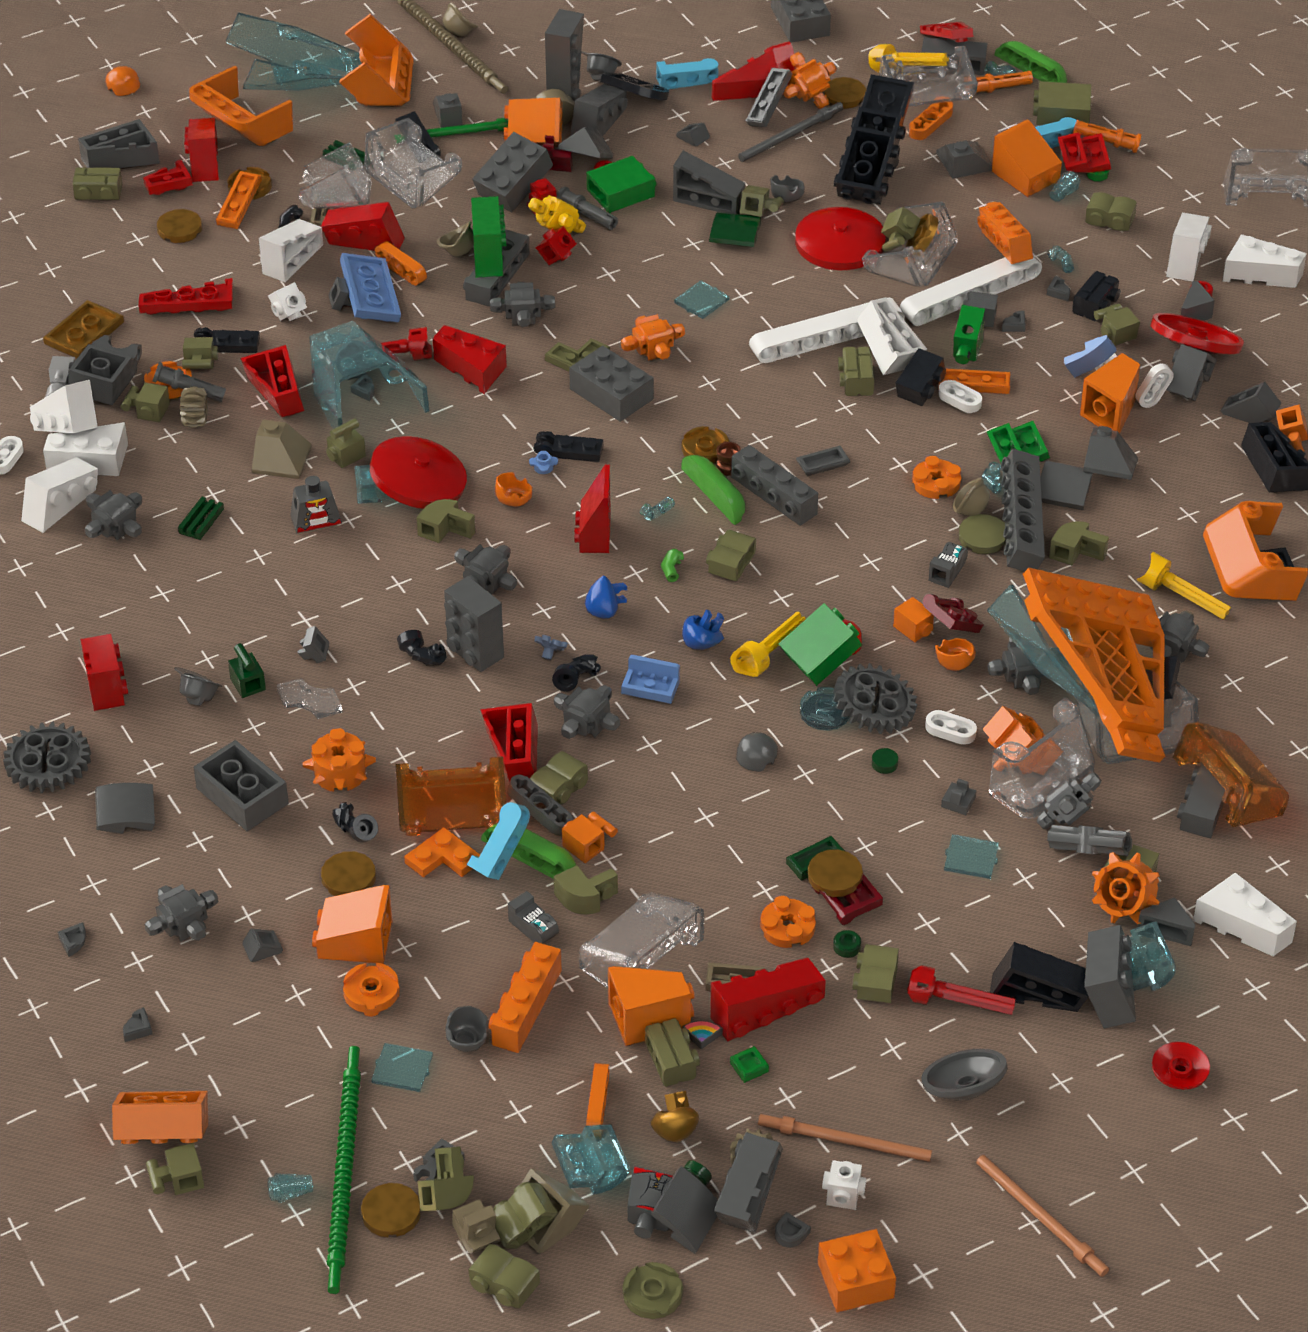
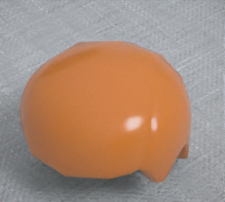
(122, 80)
(511, 490)
(955, 653)

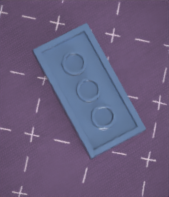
(370, 287)

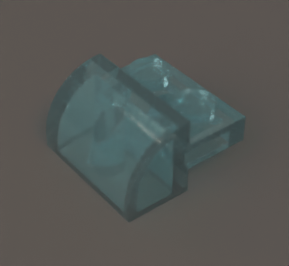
(1150, 958)
(591, 1158)

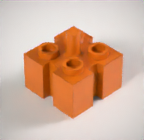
(1010, 726)

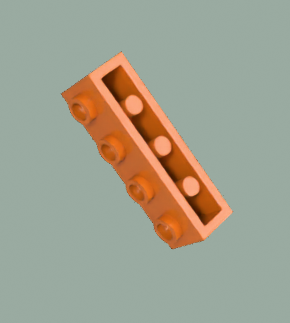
(1005, 232)
(525, 997)

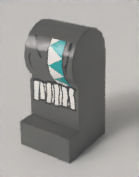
(949, 561)
(531, 919)

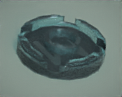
(820, 710)

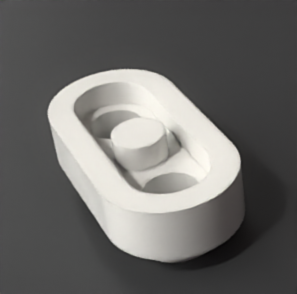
(1154, 385)
(960, 396)
(10, 451)
(951, 727)

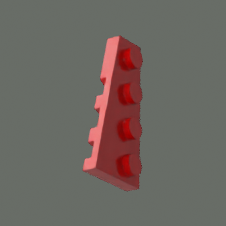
(954, 30)
(209, 297)

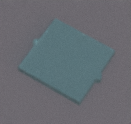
(701, 299)
(971, 856)
(402, 1067)

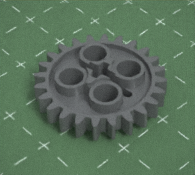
(893, 702)
(29, 753)

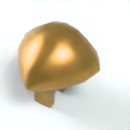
(679, 1119)

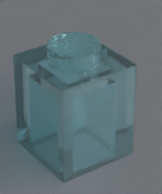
(366, 488)

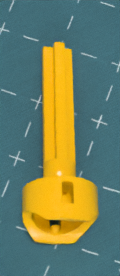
(907, 58)
(1159, 574)
(756, 655)

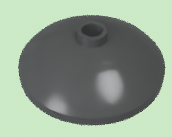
(964, 1074)

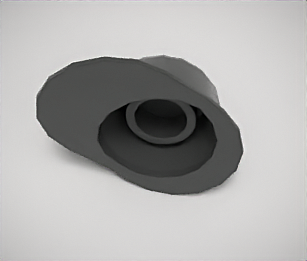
(600, 64)
(196, 687)

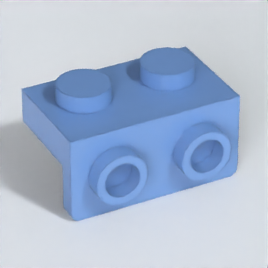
(651, 679)

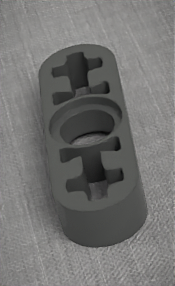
(522, 788)

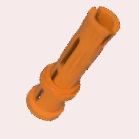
(990, 83)
(1116, 137)

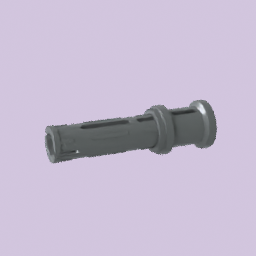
(587, 209)
(178, 379)

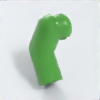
(668, 564)

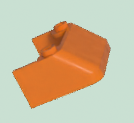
(385, 67)
(216, 97)
(1238, 561)

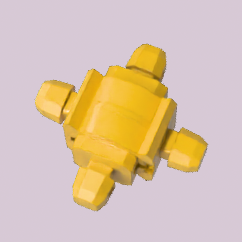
(556, 213)

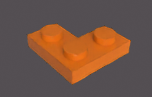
(439, 849)

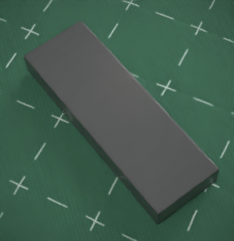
(769, 97)

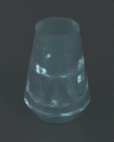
(1066, 185)
(288, 1186)

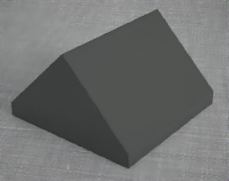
(587, 142)

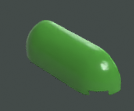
(1028, 59)
(715, 486)
(538, 853)

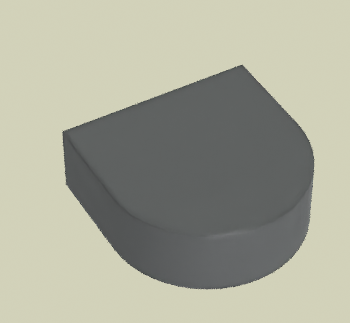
(791, 1231)

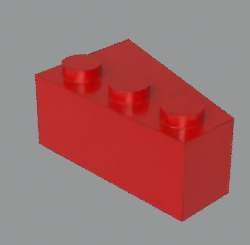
(203, 149)
(362, 226)
(470, 356)
(275, 379)
(104, 672)
(514, 737)

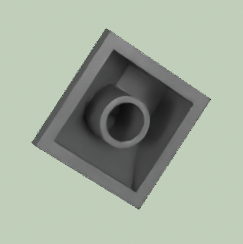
(964, 159)
(1109, 454)

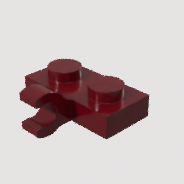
(560, 158)

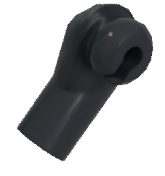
(292, 212)

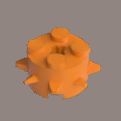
(339, 761)
(1123, 901)

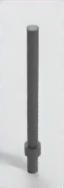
(822, 115)

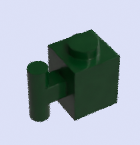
(246, 672)

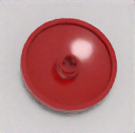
(838, 237)
(1196, 334)
(417, 471)

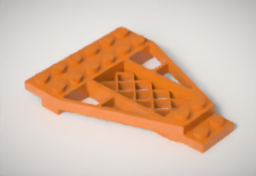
(1104, 654)

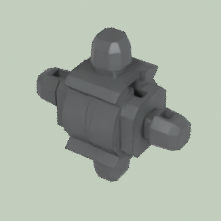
(522, 304)
(113, 515)
(487, 567)
(1181, 636)
(1016, 669)
(586, 711)
(1069, 800)
(181, 912)

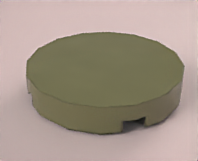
(982, 533)
(652, 1290)

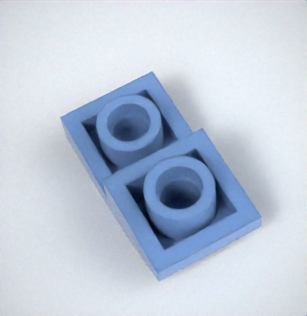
(1095, 353)

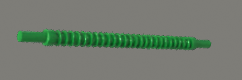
(343, 1173)

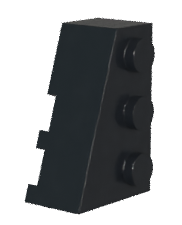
(1275, 459)
(1040, 978)

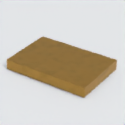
(82, 328)

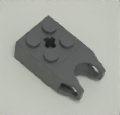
(106, 368)

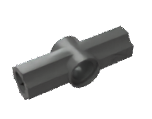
(1089, 840)

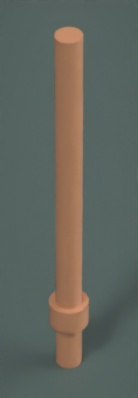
(788, 1126)
(1081, 1251)

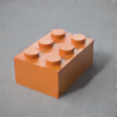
(160, 1116)

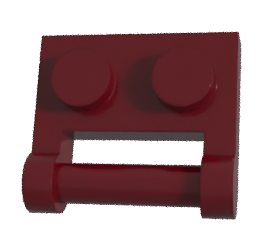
(952, 613)
(861, 901)

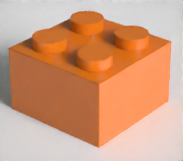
(856, 1270)

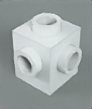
(288, 302)
(844, 1184)

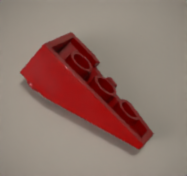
(750, 78)

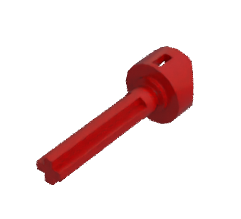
(416, 344)
(954, 992)

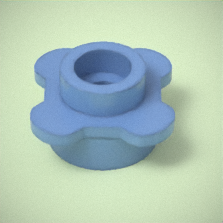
(543, 462)

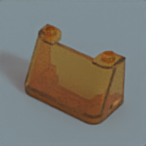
(1248, 784)
(450, 797)

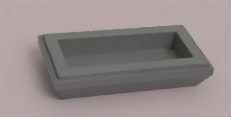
(823, 460)

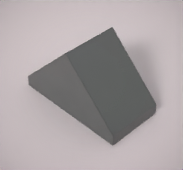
(1198, 303)
(1172, 921)

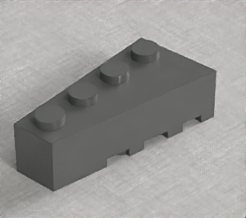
(563, 52)

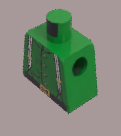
(967, 345)

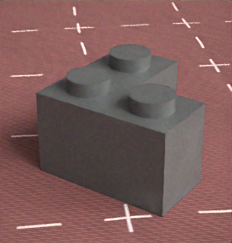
(1189, 371)

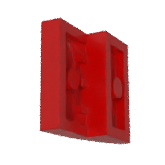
(1084, 153)

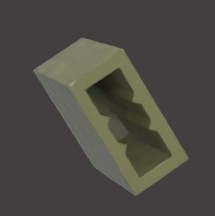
(1061, 100)

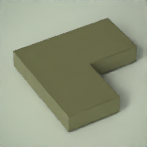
(565, 356)

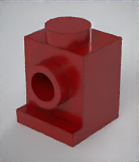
(541, 189)

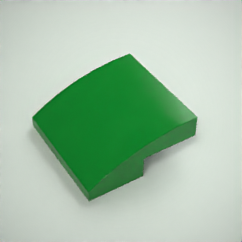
(1022, 438)

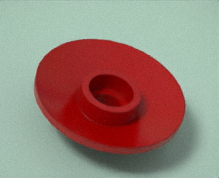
(1180, 1065)

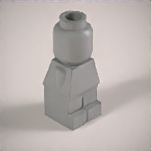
(59, 373)

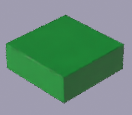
(749, 1064)

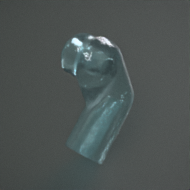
(995, 70)
(1064, 257)
(991, 477)
(659, 509)

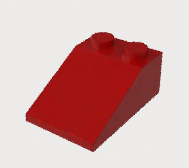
(595, 516)

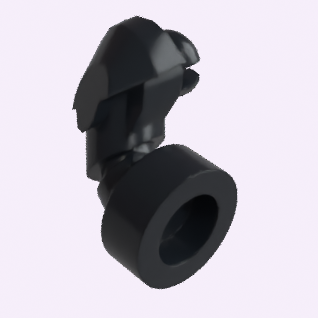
(411, 643)
(567, 675)
(361, 827)

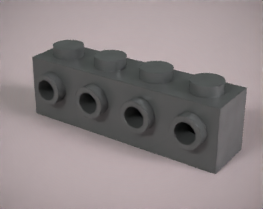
(774, 485)

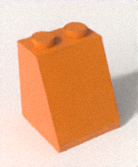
(535, 119)
(1025, 159)
(1110, 393)
(355, 926)
(647, 998)

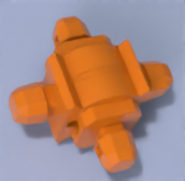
(809, 80)
(652, 337)

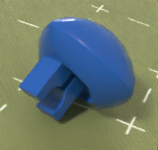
(602, 598)
(700, 632)

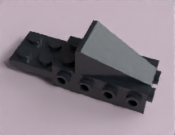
(874, 141)

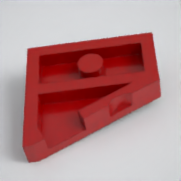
(166, 180)

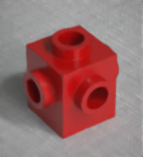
(560, 244)

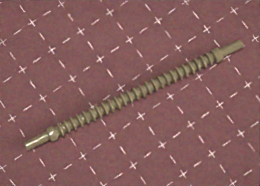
(453, 44)

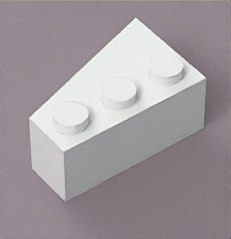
(1187, 245)
(289, 248)
(1265, 262)
(888, 336)
(65, 410)
(98, 446)
(56, 492)
(1246, 913)

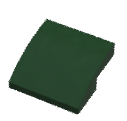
(735, 229)

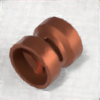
(724, 456)

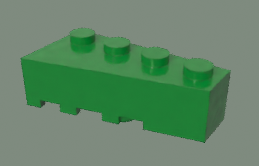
(488, 236)

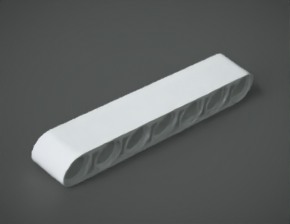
(951, 294)
(810, 334)

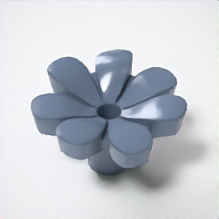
(550, 646)

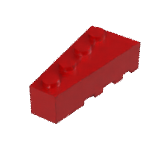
(765, 997)

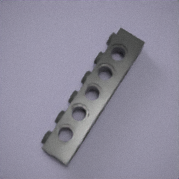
(1022, 510)

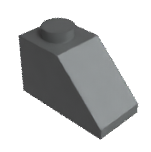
(448, 110)
(1252, 404)

